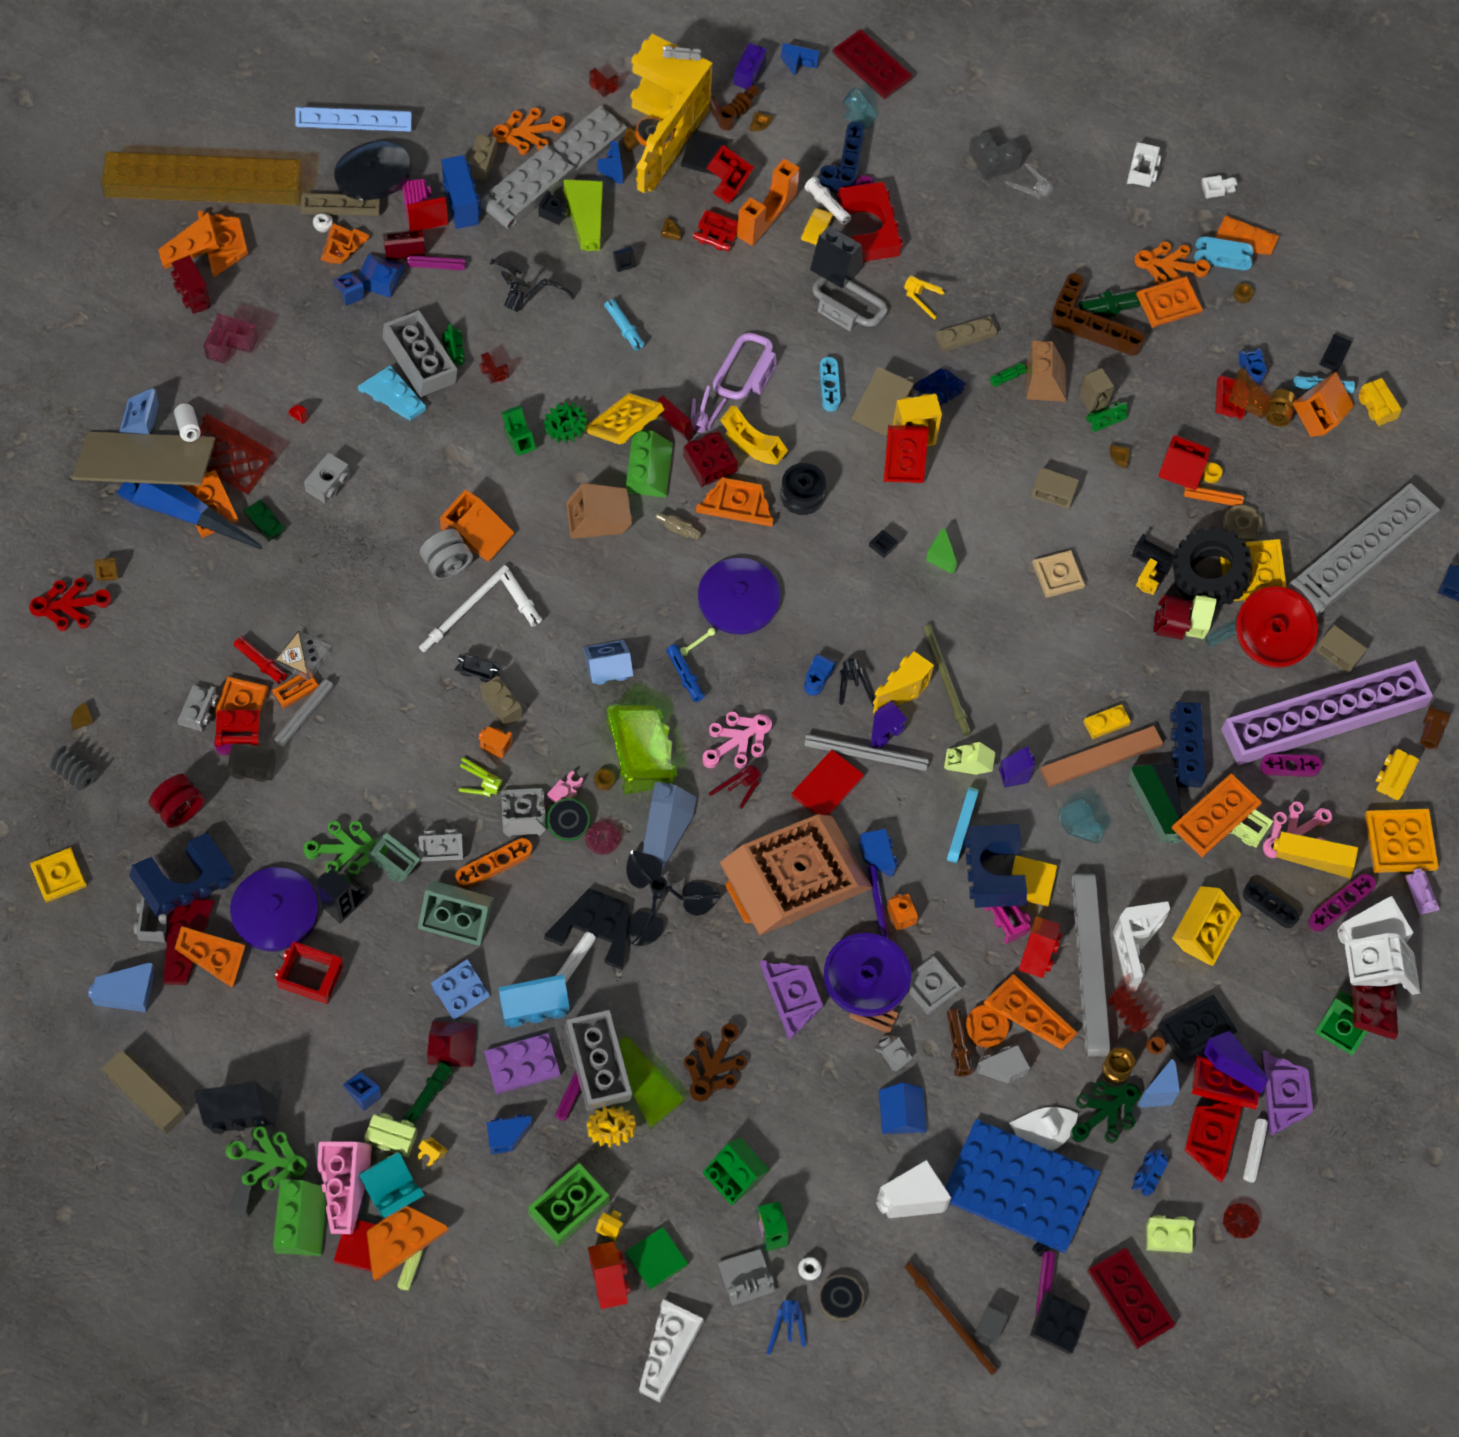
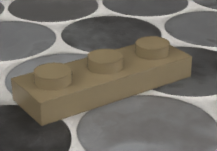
(966, 334)

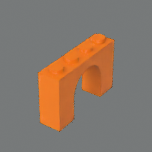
(757, 217)

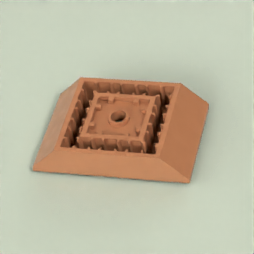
(777, 892)

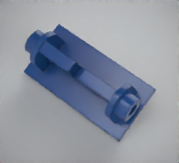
(1154, 1163)

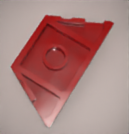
(1212, 1137)

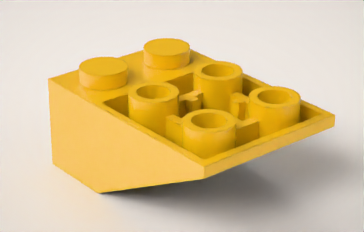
(906, 682)

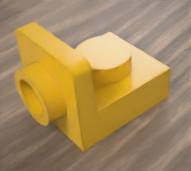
(1146, 578)

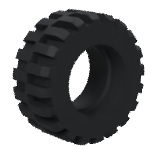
(1207, 544)

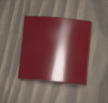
(676, 418)

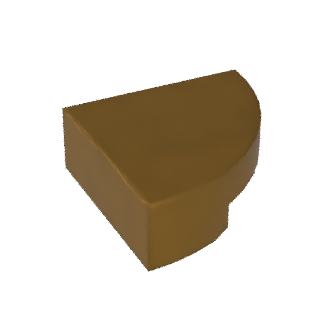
(760, 121)
(630, 140)
(670, 230)
(1119, 455)
(81, 717)

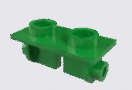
(452, 339)
(1111, 415)

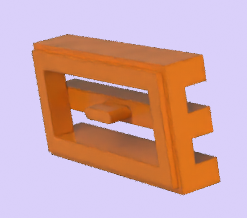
(298, 688)

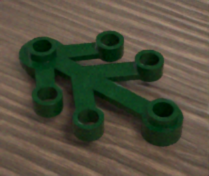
(1109, 1110)

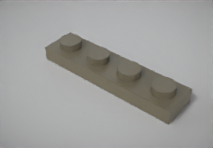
(338, 205)

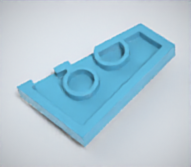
(394, 392)

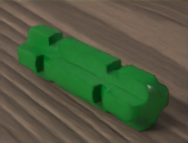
(1008, 374)

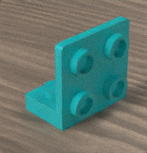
(390, 1185)

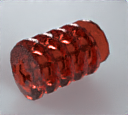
(1129, 1010)

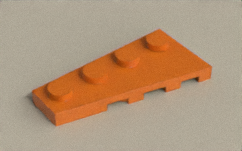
(1025, 1008)

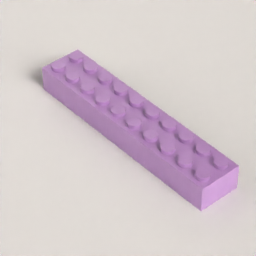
(1326, 712)

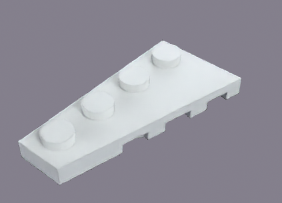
(670, 1344)

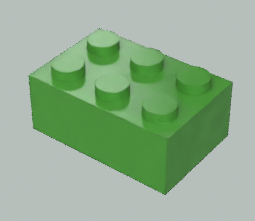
(568, 1205)

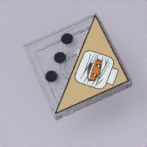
(303, 655)

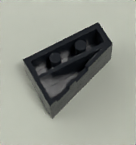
(340, 894)

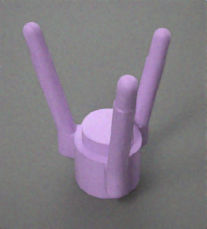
(700, 419)

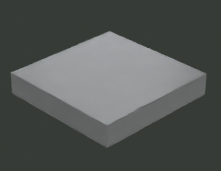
(932, 985)

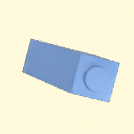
(124, 988)

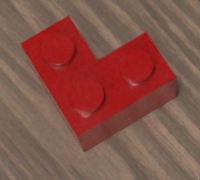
(732, 171)
(1041, 943)
(608, 1274)

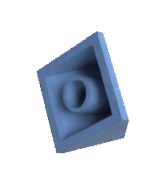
(140, 413)
(1163, 1089)

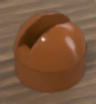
(1157, 1042)

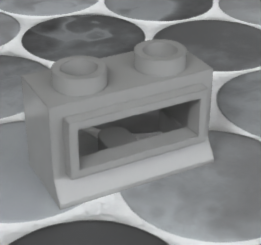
(140, 926)

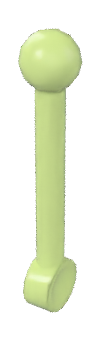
(684, 650)

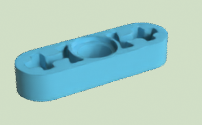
(833, 376)

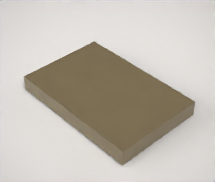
(879, 401)

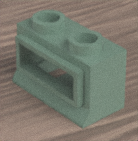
(379, 860)

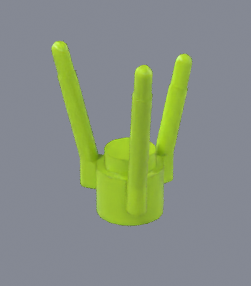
(490, 782)

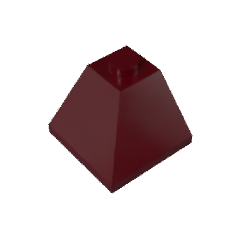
(451, 1043)

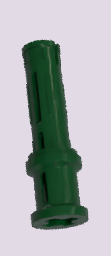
(433, 1085)

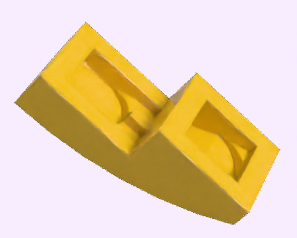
(816, 225)

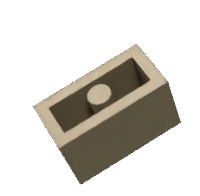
(483, 157)
(1096, 390)
(1054, 488)
(1341, 649)
(501, 701)

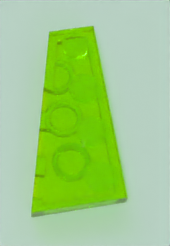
(649, 1087)

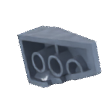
(668, 818)

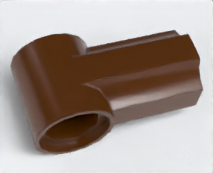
(1435, 723)

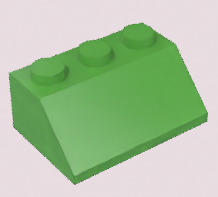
(649, 464)
(300, 1218)

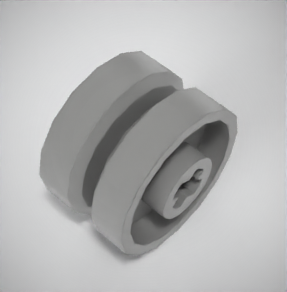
(445, 554)

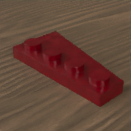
(195, 917)

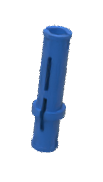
(689, 680)

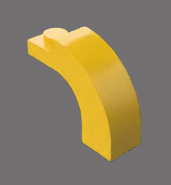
(750, 441)

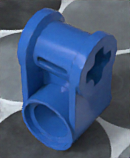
(1253, 364)
(819, 672)

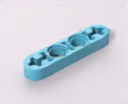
(962, 825)

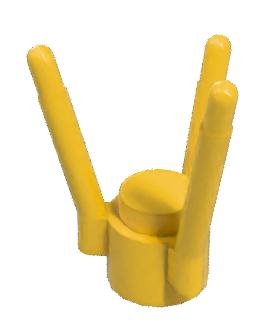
(916, 286)

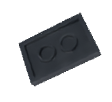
(1194, 1026)

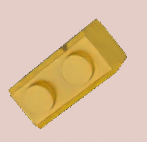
(1379, 402)
(1397, 774)

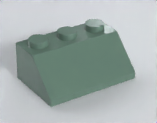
(455, 912)

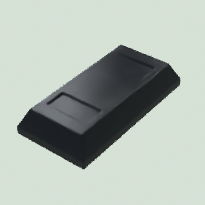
(1335, 353)

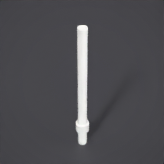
(437, 634)

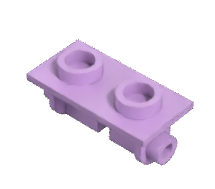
(1421, 892)

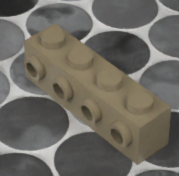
(144, 1092)

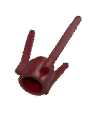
(747, 777)

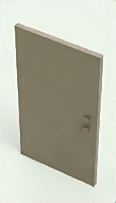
(143, 458)

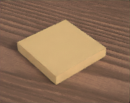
(1058, 574)

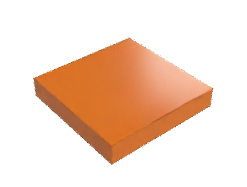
(242, 695)

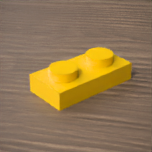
(1107, 721)

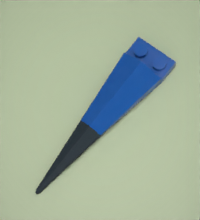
(181, 504)

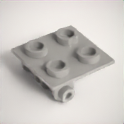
(746, 1277)

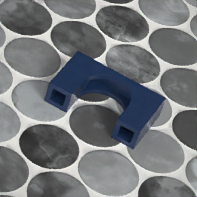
(986, 888)
(165, 895)

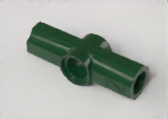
(1110, 303)

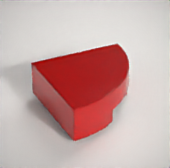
(299, 413)

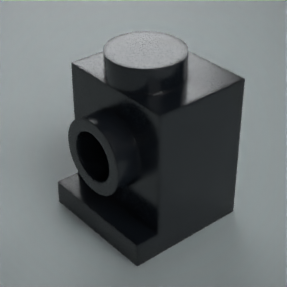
(553, 208)

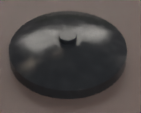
(372, 170)

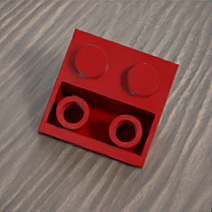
(1184, 462)

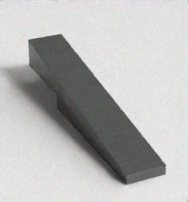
(243, 1194)

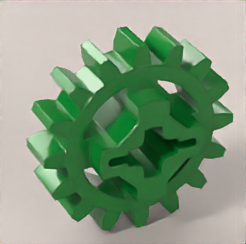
(565, 421)

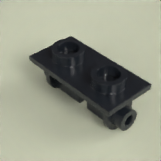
(468, 667)

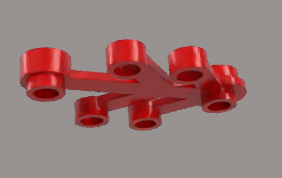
(68, 604)

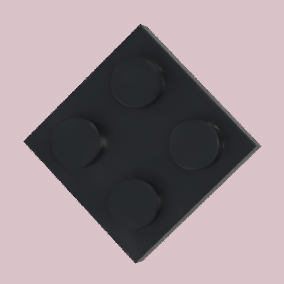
(1058, 1323)

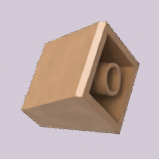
(1045, 373)
(598, 511)

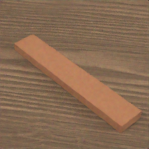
(1101, 756)

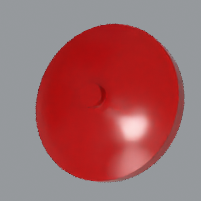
(1276, 627)

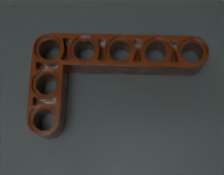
(1091, 322)

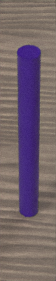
(878, 901)

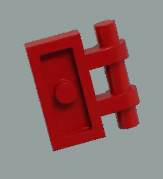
(719, 226)

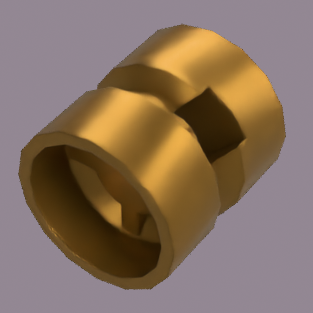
(1280, 408)
(1118, 1065)

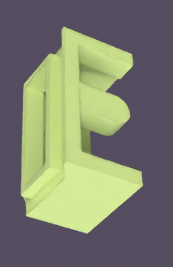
(1250, 836)

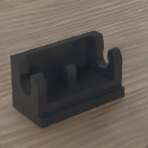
(1145, 550)

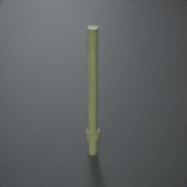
(959, 713)

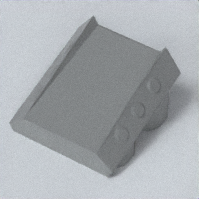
(523, 811)

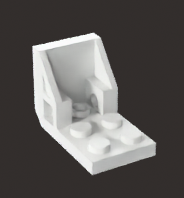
(1132, 933)
(1382, 962)

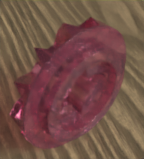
(603, 846)

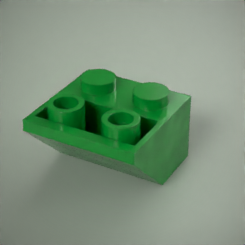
(735, 1170)

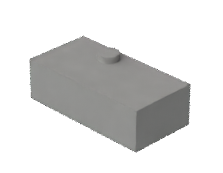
(419, 353)
(598, 1060)

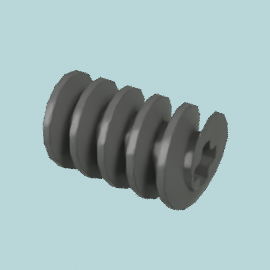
(72, 768)

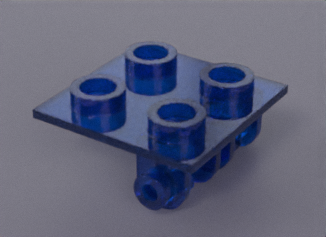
(941, 383)

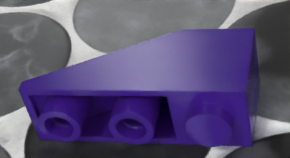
(1232, 1059)

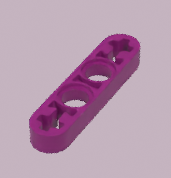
(1341, 902)

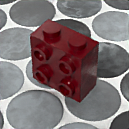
(190, 284)
(710, 458)

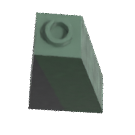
(1159, 796)

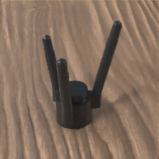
(853, 671)

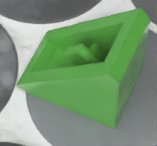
(941, 553)

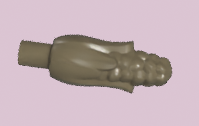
(679, 526)

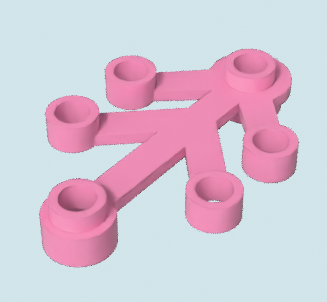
(738, 738)
(1292, 825)

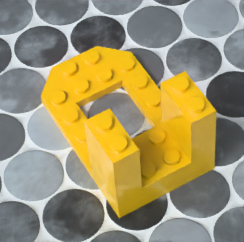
(673, 92)

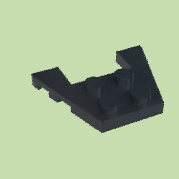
(599, 915)

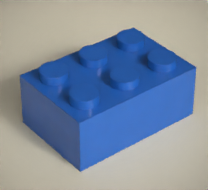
(461, 191)

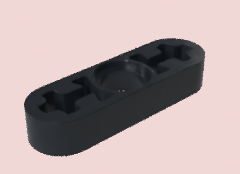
(1254, 900)

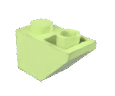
(1201, 616)
(970, 759)

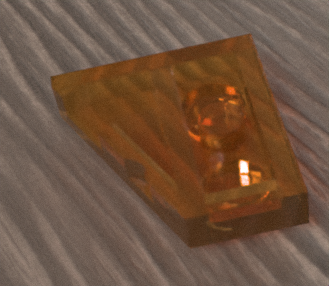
(1249, 395)

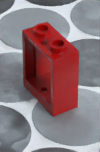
(335, 967)

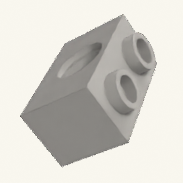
(328, 468)

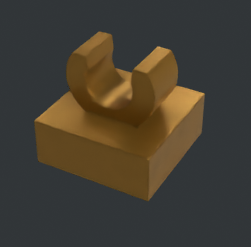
(106, 569)

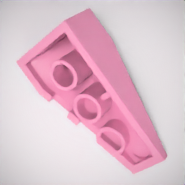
(340, 1170)

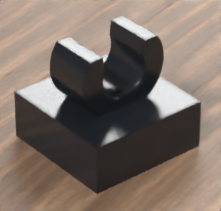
(624, 259)
(883, 543)

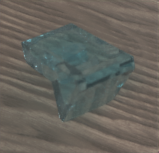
(859, 108)

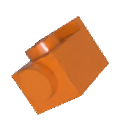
(495, 741)

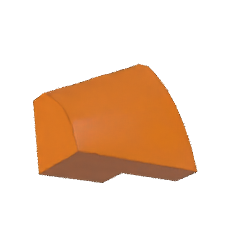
(342, 244)

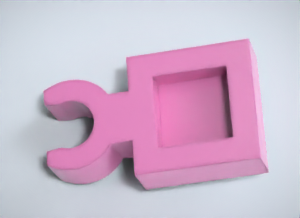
(565, 789)

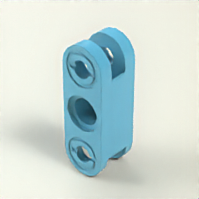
(1224, 253)

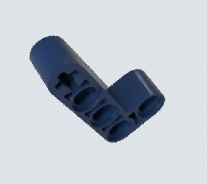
(845, 175)

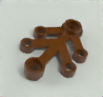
(713, 1066)

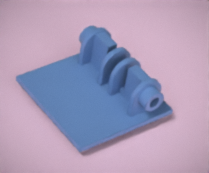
(460, 989)

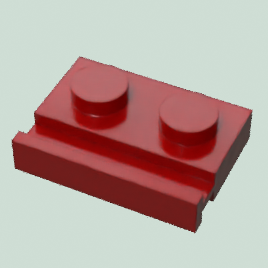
(1223, 406)

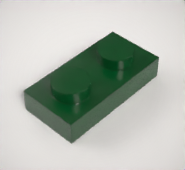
(264, 520)

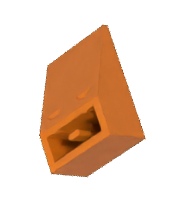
(1323, 406)
(477, 525)

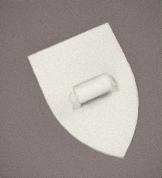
(1045, 1126)

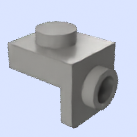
(893, 1051)

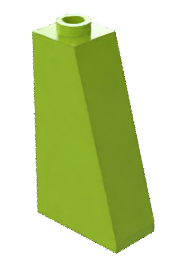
(585, 208)

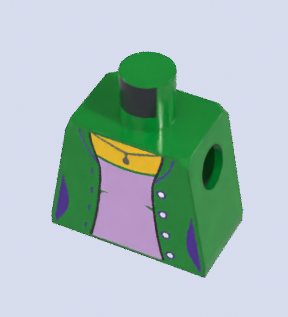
(772, 1224)

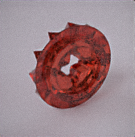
(1246, 1213)

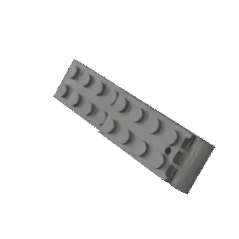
(551, 166)
(1364, 549)

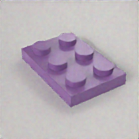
(522, 1063)

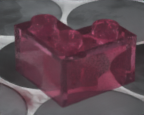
(229, 334)

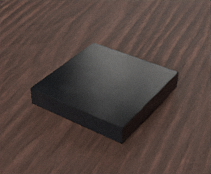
(700, 152)

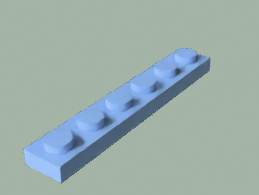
(353, 118)

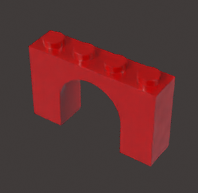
(875, 200)

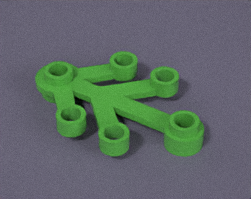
(347, 850)
(269, 1158)

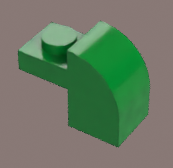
(517, 432)

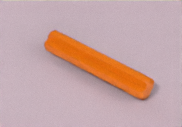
(1214, 496)

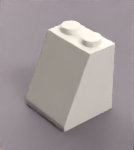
(1376, 920)
(913, 1194)

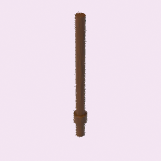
(922, 1282)

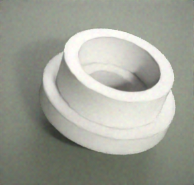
(322, 226)
(809, 1261)

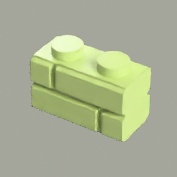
(390, 1134)

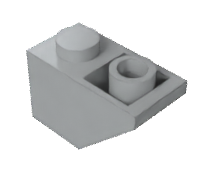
(1005, 1066)

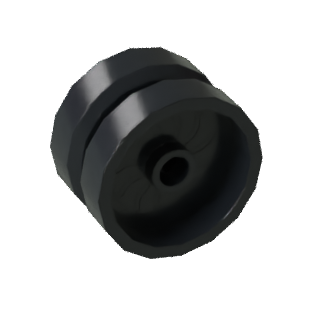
(803, 488)

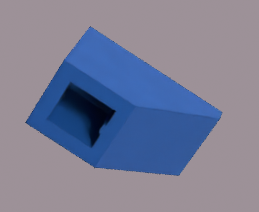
(877, 851)
(508, 1133)

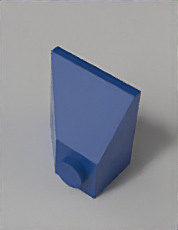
(380, 275)

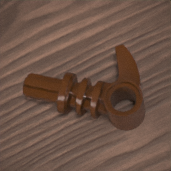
(728, 113)

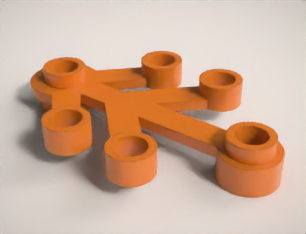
(526, 131)
(1168, 263)

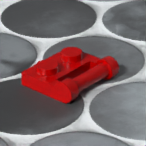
(237, 722)

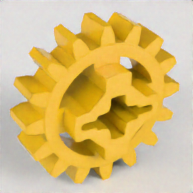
(611, 1126)

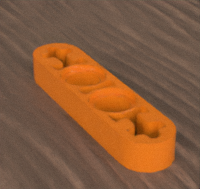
(496, 866)

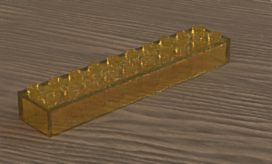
(202, 178)

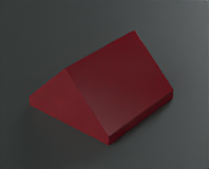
(403, 244)

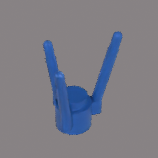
(791, 1314)

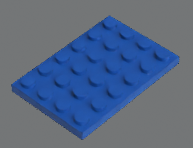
(1021, 1186)

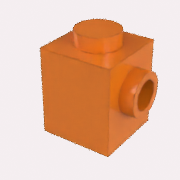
(902, 911)

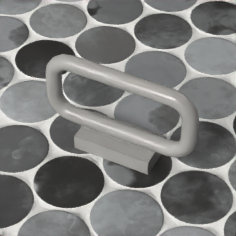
(843, 315)

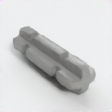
(681, 53)

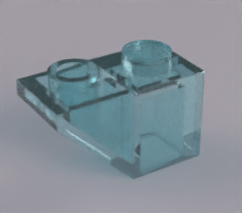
(1079, 821)

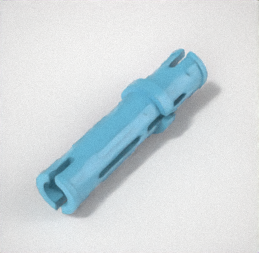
(628, 331)
(1310, 382)

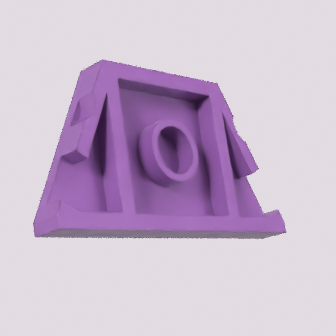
(792, 994)
(1285, 1092)

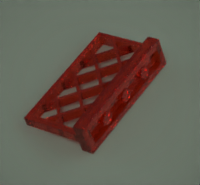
(241, 443)

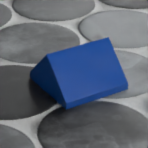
(902, 1109)

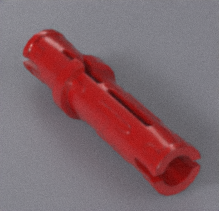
(266, 665)

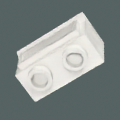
(1148, 153)

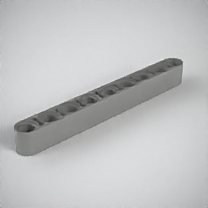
(1090, 965)

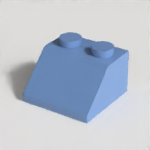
(608, 662)

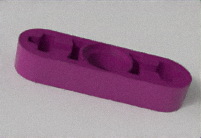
(1297, 759)

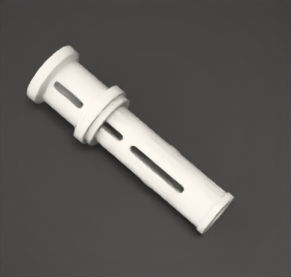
(822, 195)

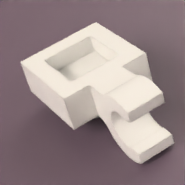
(1216, 186)

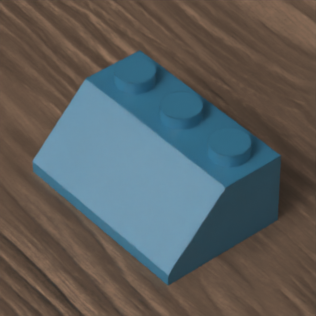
(534, 1001)

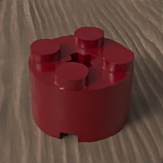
(1173, 617)

